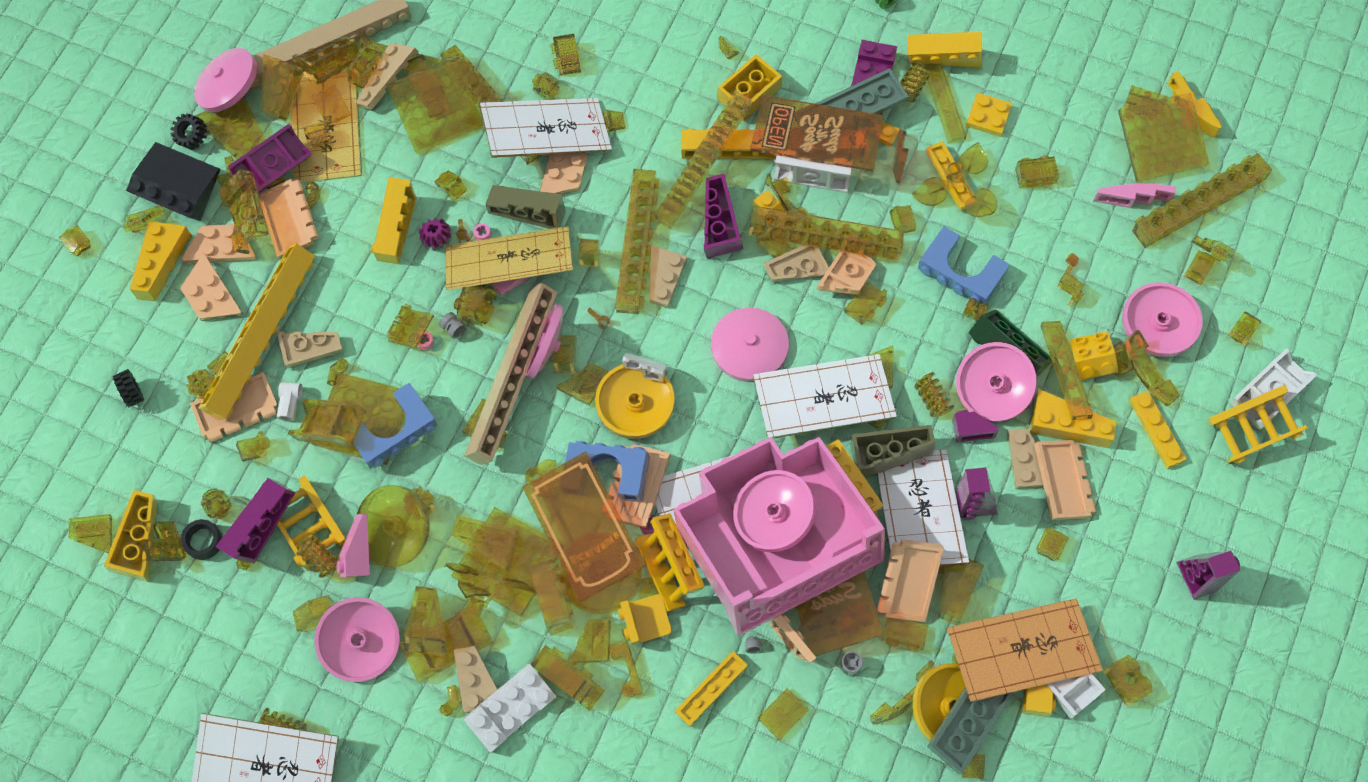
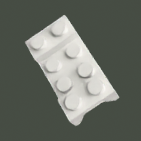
(813, 174)
(1278, 373)
(1076, 693)
(509, 707)

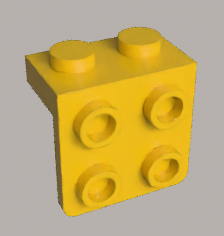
(1094, 355)
(644, 619)

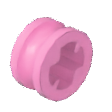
(479, 227)
(427, 345)

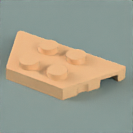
(564, 173)
(216, 245)
(847, 273)
(208, 293)
(791, 638)

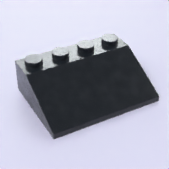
(174, 181)

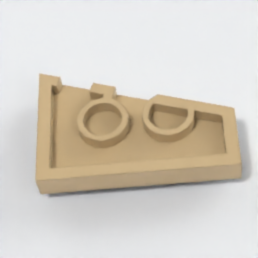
(797, 264)
(664, 275)
(306, 347)
(1024, 459)
(473, 678)

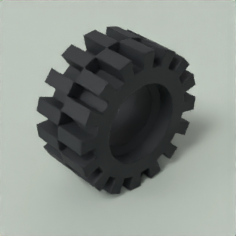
(180, 129)
(128, 388)

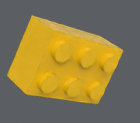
(752, 80)

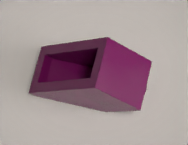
(972, 427)

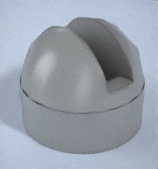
(753, 645)

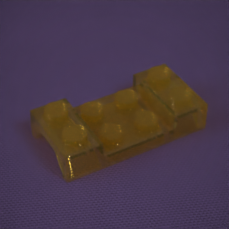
(246, 209)
(329, 422)
(459, 632)

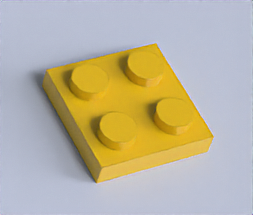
(989, 114)

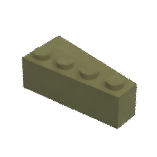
(527, 206)
(890, 448)

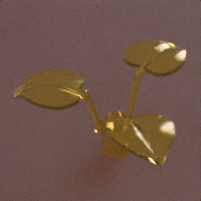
(973, 160)
(476, 594)

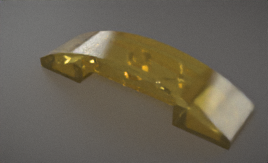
(1146, 370)
(886, 713)

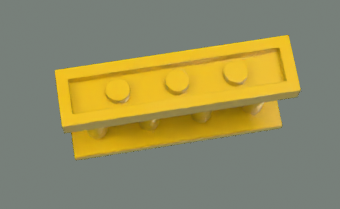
(1258, 405)
(855, 476)
(326, 521)
(678, 557)

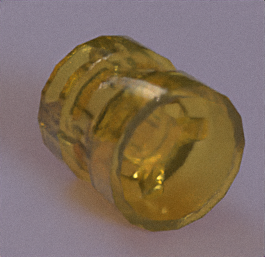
(972, 305)

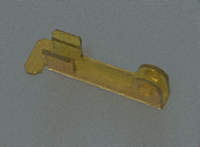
(781, 187)
(622, 649)

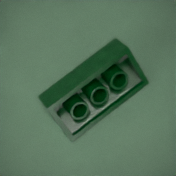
(997, 328)

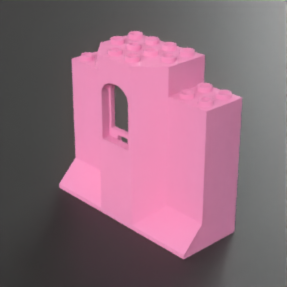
(766, 584)

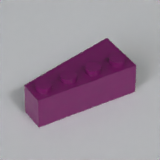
(720, 221)
(975, 494)
(256, 522)
(1208, 572)

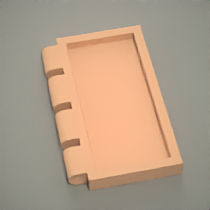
(288, 216)
(255, 401)
(1064, 480)
(634, 512)
(910, 580)

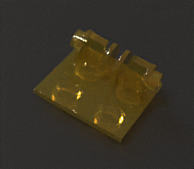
(409, 326)

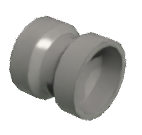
(452, 325)
(854, 660)

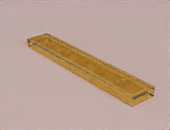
(945, 103)
(1066, 370)

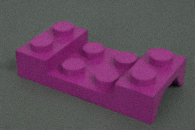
(872, 60)
(272, 157)

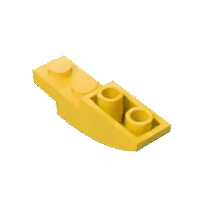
(1208, 122)

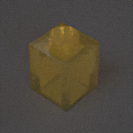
(589, 252)
(1199, 267)

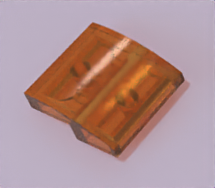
(900, 156)

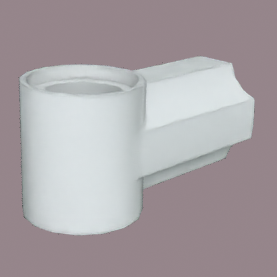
(289, 395)

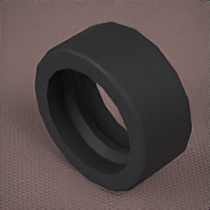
(189, 531)

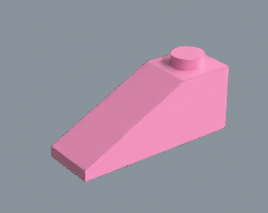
(355, 551)

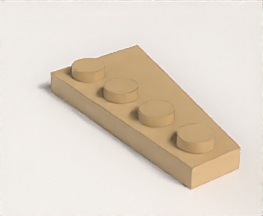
(391, 63)

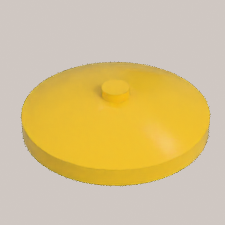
(633, 404)
(935, 696)

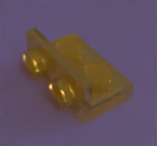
(865, 303)
(905, 633)

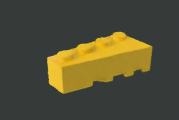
(948, 49)
(394, 220)
(157, 258)
(1053, 420)
(127, 551)

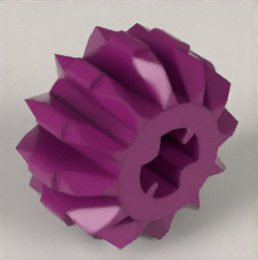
(435, 233)

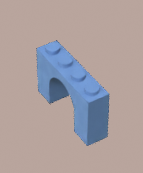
(935, 264)
(418, 422)
(633, 463)

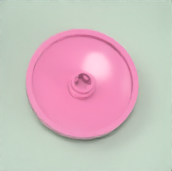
(225, 80)
(1165, 318)
(548, 341)
(749, 343)
(996, 381)
(774, 511)
(356, 639)

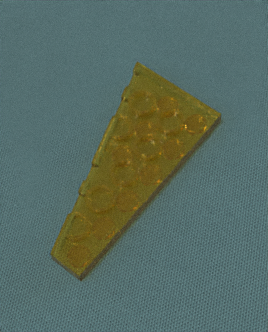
(236, 130)

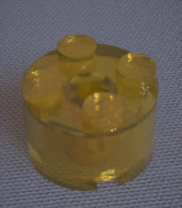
(475, 304)

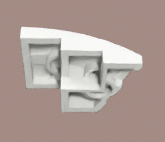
(651, 369)

